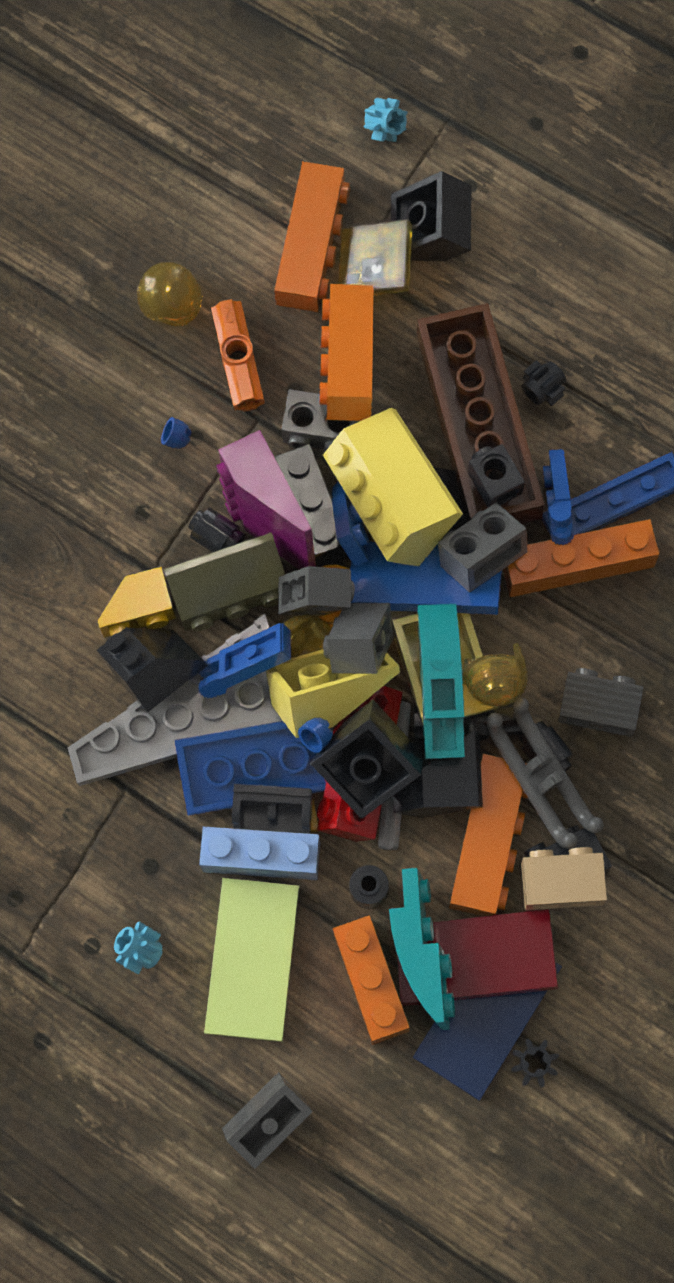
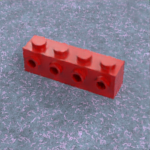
(333, 812)

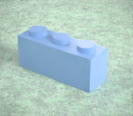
(260, 853)

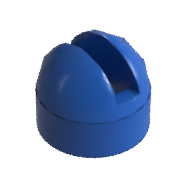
(175, 434)
(315, 734)

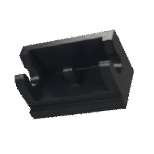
(272, 808)

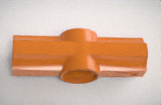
(242, 373)

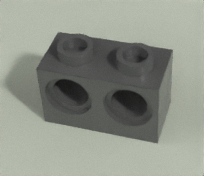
(318, 433)
(482, 547)
(315, 591)

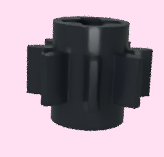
(544, 383)
(524, 1065)

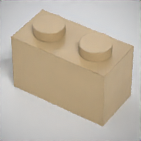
(563, 879)

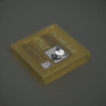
(377, 256)

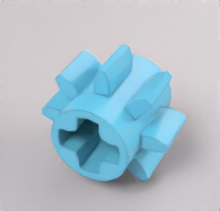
(385, 119)
(138, 947)

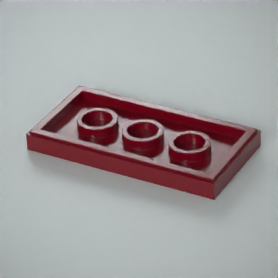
(494, 956)

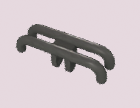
(541, 775)

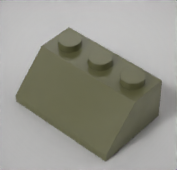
(226, 582)

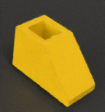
(138, 603)

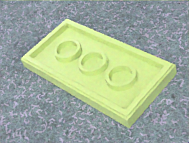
(252, 960)

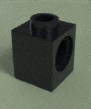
(499, 490)

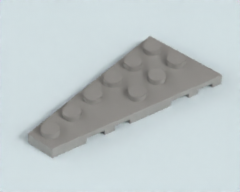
(145, 738)

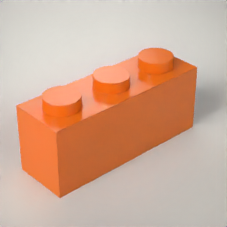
(371, 980)

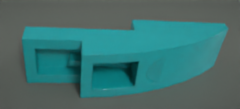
(441, 681)
(421, 962)

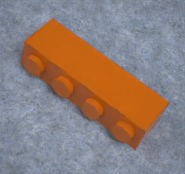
(310, 237)
(349, 352)
(583, 559)
(488, 842)

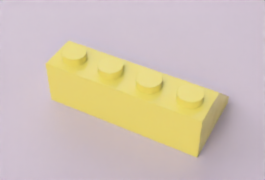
(393, 487)

